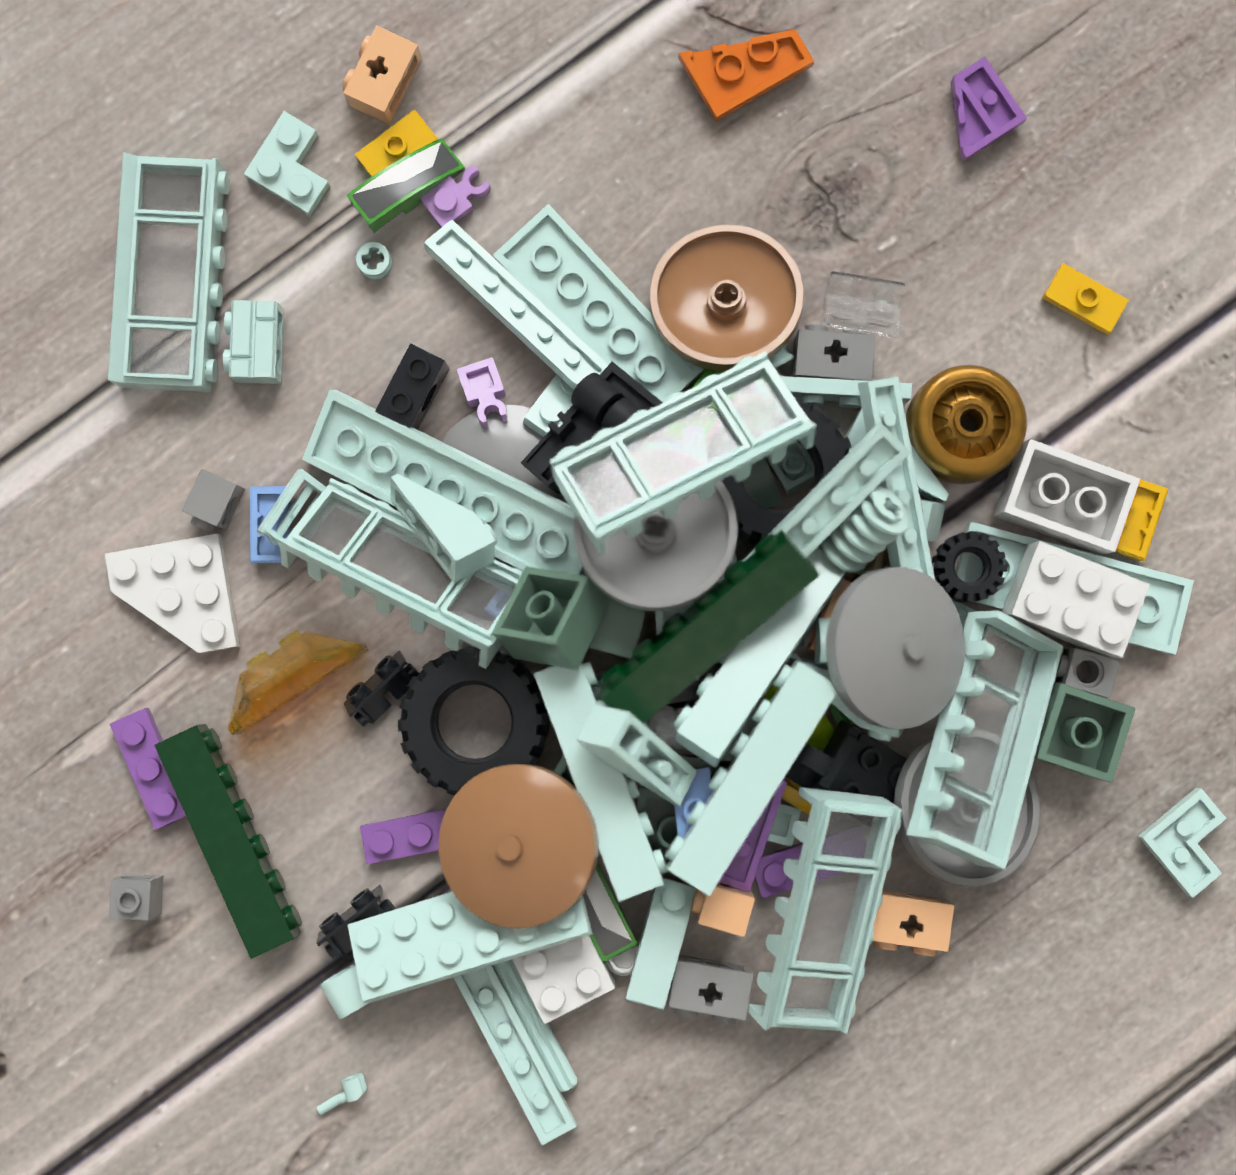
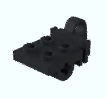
(597, 404)
(849, 765)

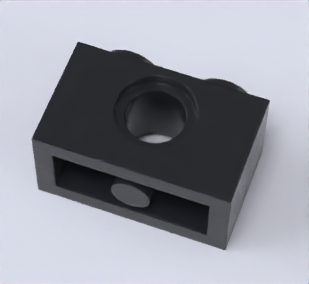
(413, 387)

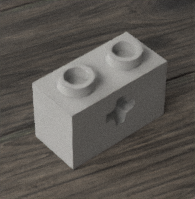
(853, 347)
(730, 980)

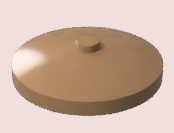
(726, 296)
(518, 845)

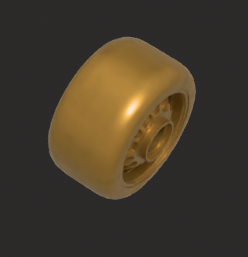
(943, 443)

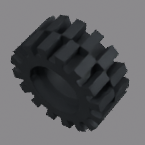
(989, 555)

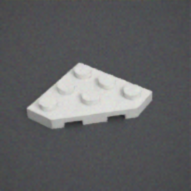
(180, 589)

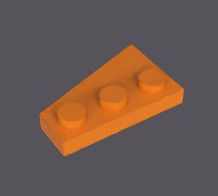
(745, 71)

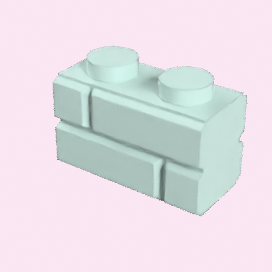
(254, 342)

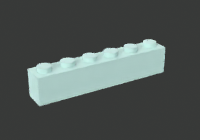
(752, 668)
(751, 778)
(606, 790)

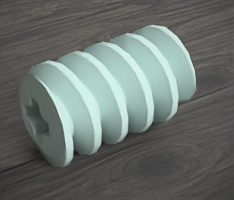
(866, 531)

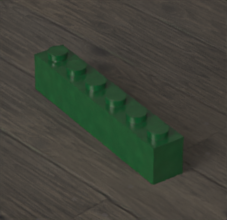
(709, 628)
(229, 840)

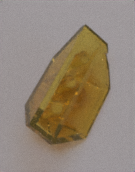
(286, 674)

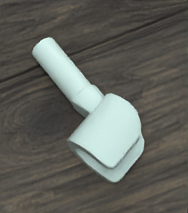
(354, 1088)

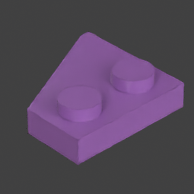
(982, 108)

